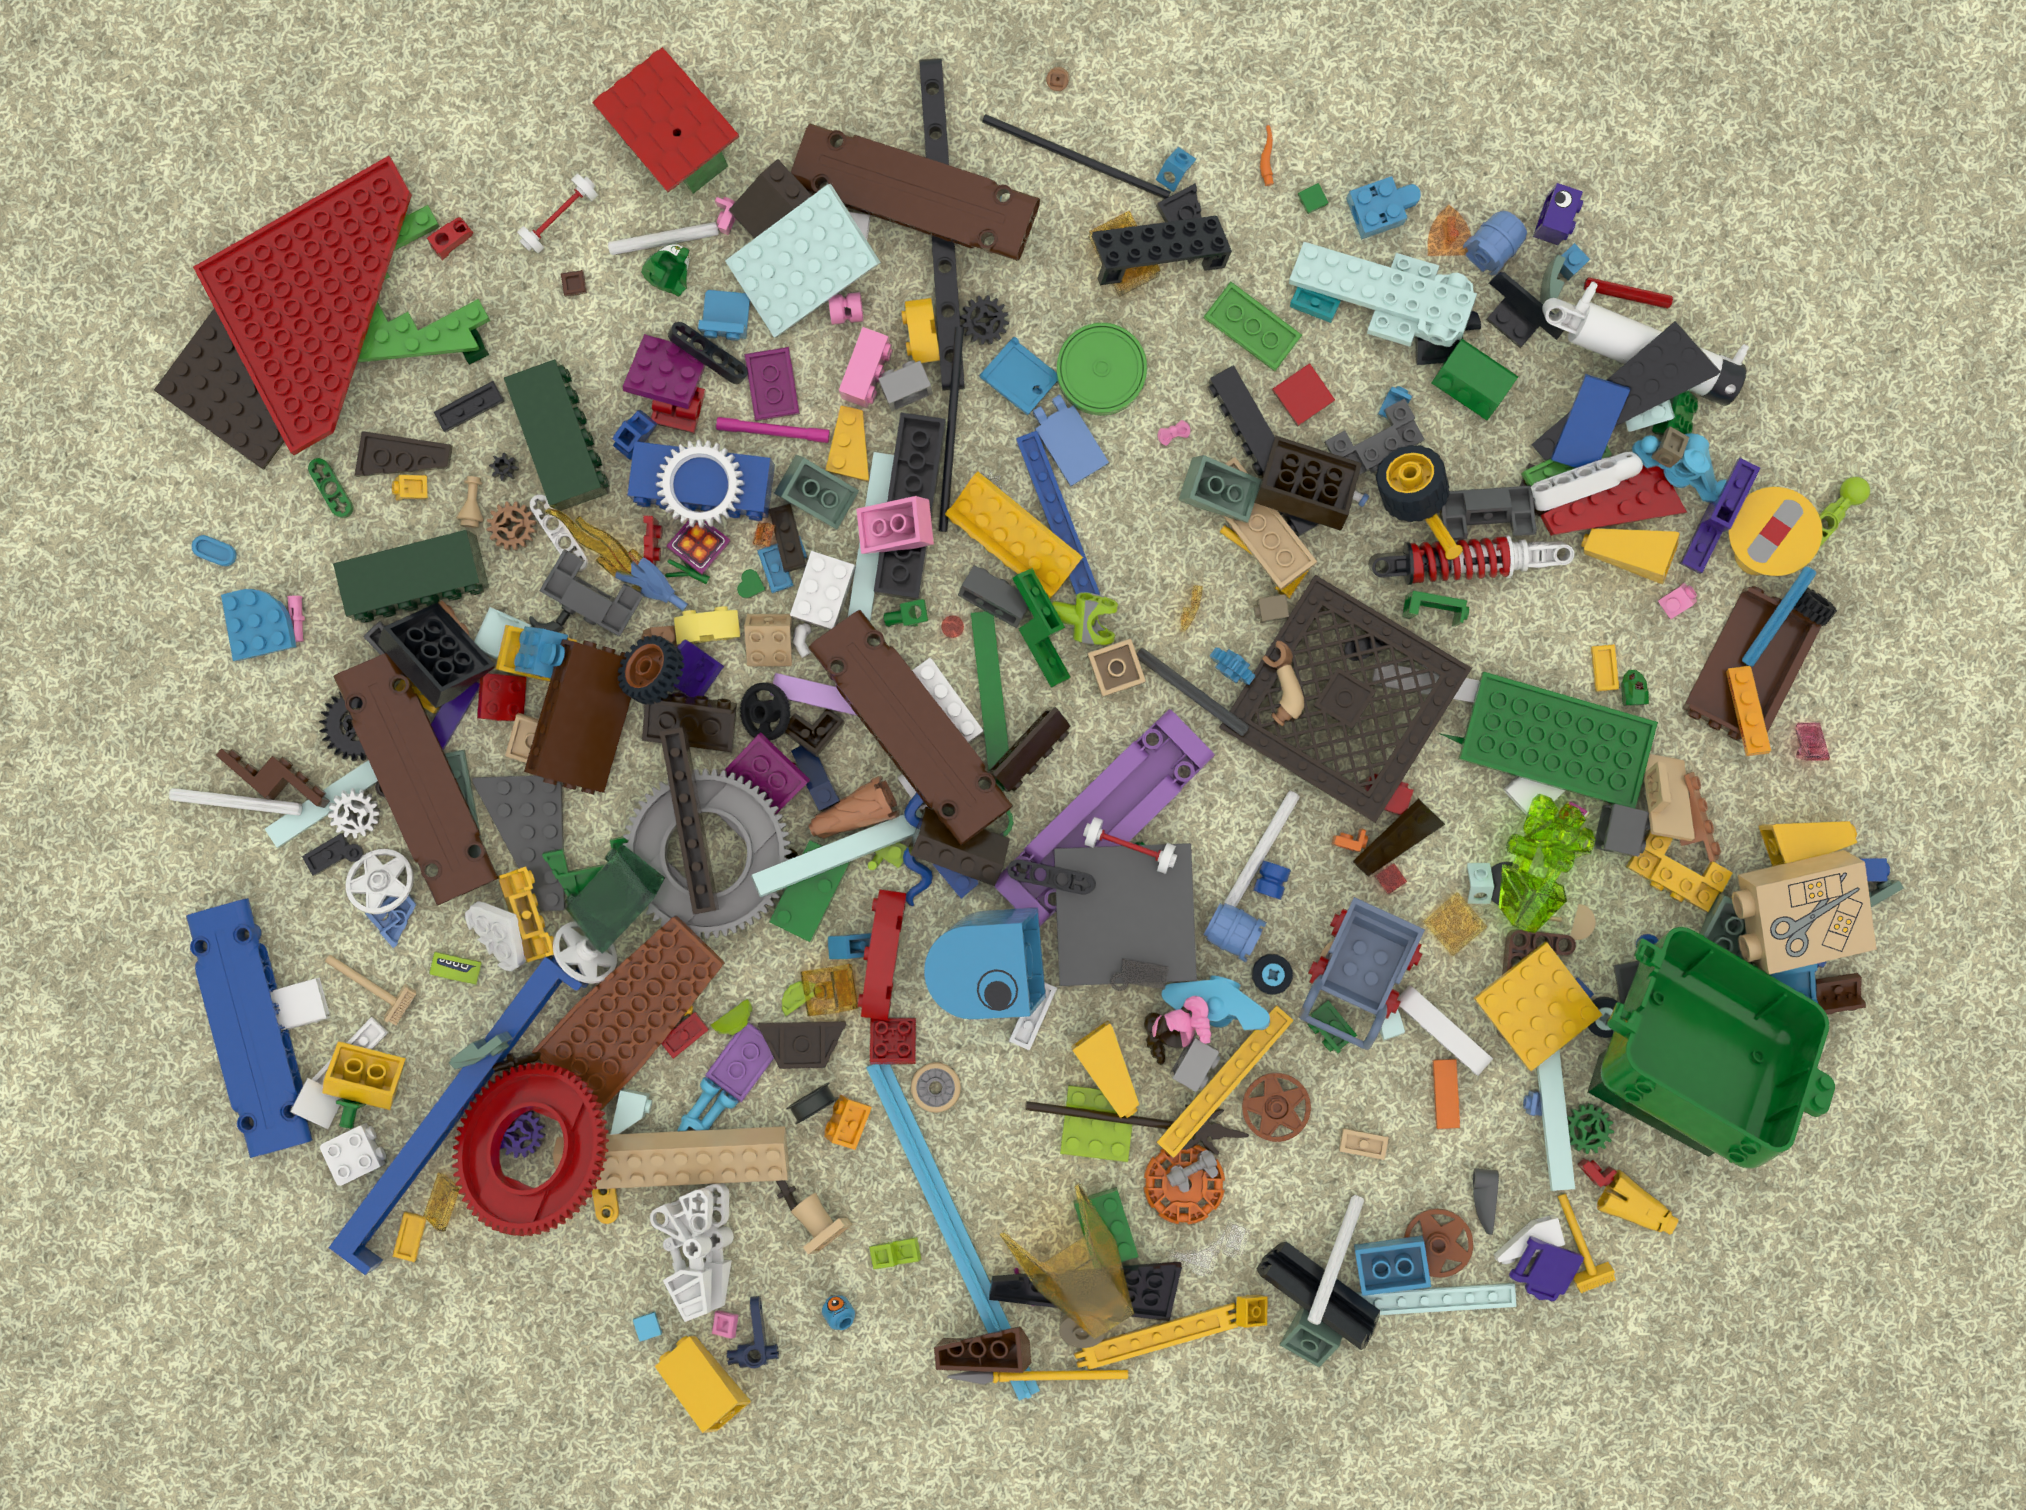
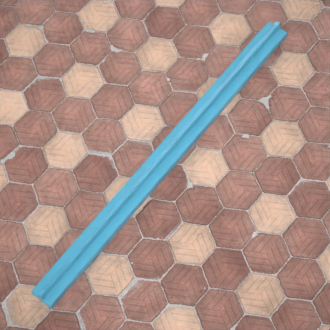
(943, 1207)

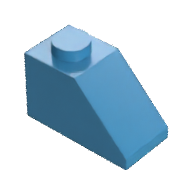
(848, 945)

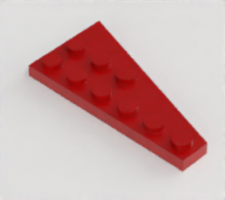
(1632, 500)

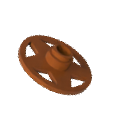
(1276, 1107)
(1441, 1241)

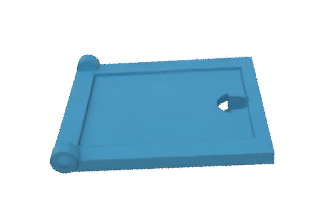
(1016, 373)

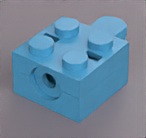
(1380, 203)
(539, 651)

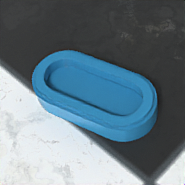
(214, 550)

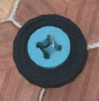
(1266, 968)

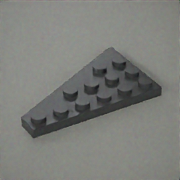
(530, 823)

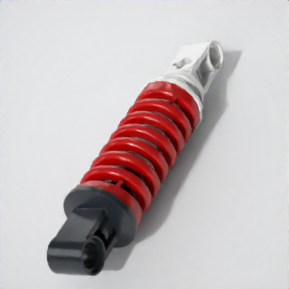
(1475, 557)

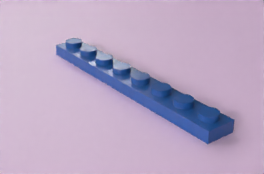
(1055, 508)

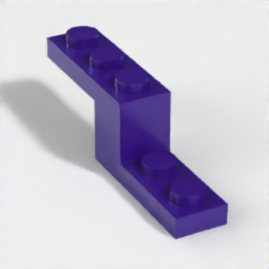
(1720, 515)

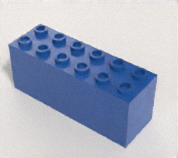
(701, 481)

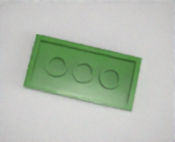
(1252, 326)

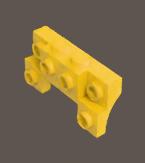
(1676, 878)
(523, 903)

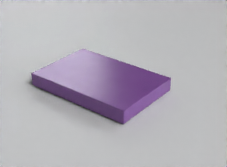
(741, 1062)

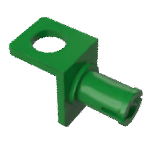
(907, 614)
(349, 1112)

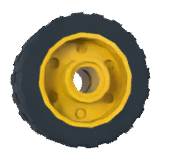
(1412, 483)

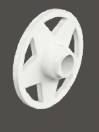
(379, 881)
(582, 953)

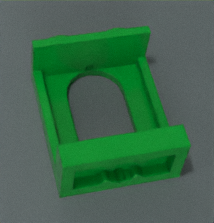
(1416, 599)

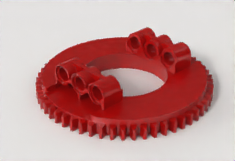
(507, 1202)

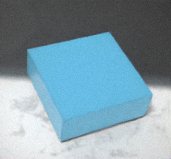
(647, 1326)

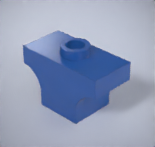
(637, 429)

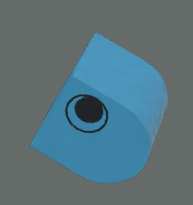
(988, 965)

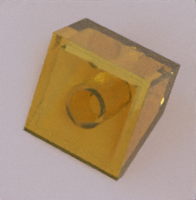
(833, 990)

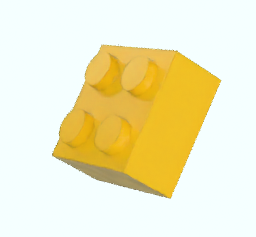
(1251, 1310)

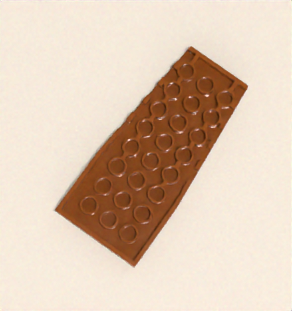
(632, 1010)

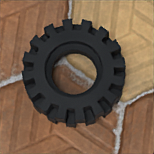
(1815, 607)

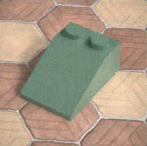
(1219, 488)
(816, 491)
(1723, 925)

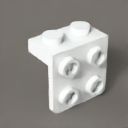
(353, 1154)

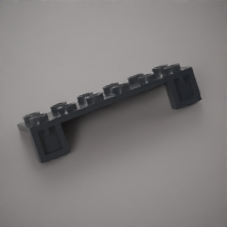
(1161, 244)

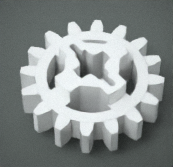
(345, 817)

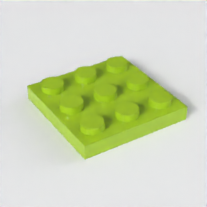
(1091, 1136)

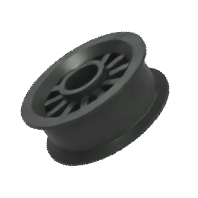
(812, 1103)

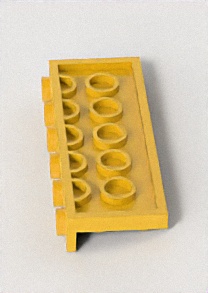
(1012, 533)

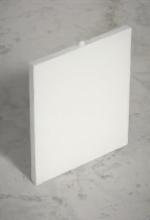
(315, 1105)

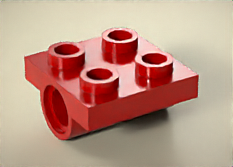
(678, 417)
(501, 697)

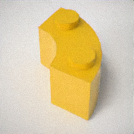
(922, 330)

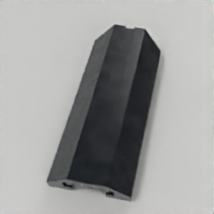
(1300, 1279)

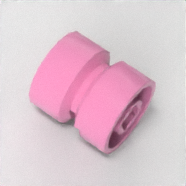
(838, 312)

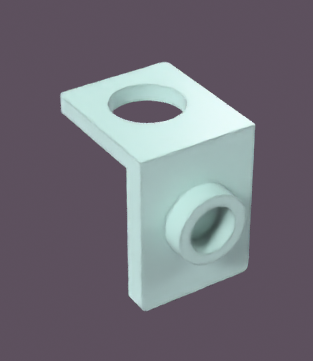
(1480, 882)

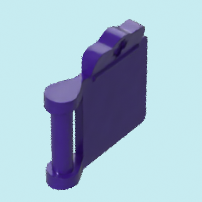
(1550, 1272)

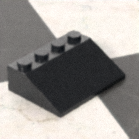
(435, 654)

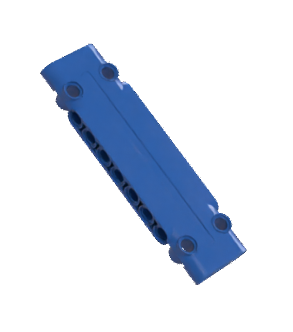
(249, 1042)

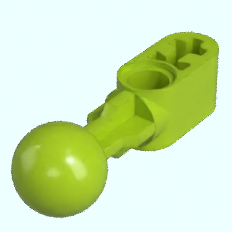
(1852, 492)

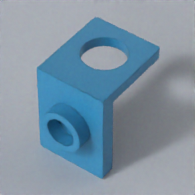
(1178, 164)

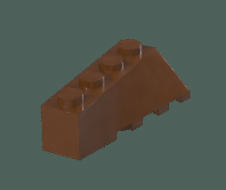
(991, 1352)

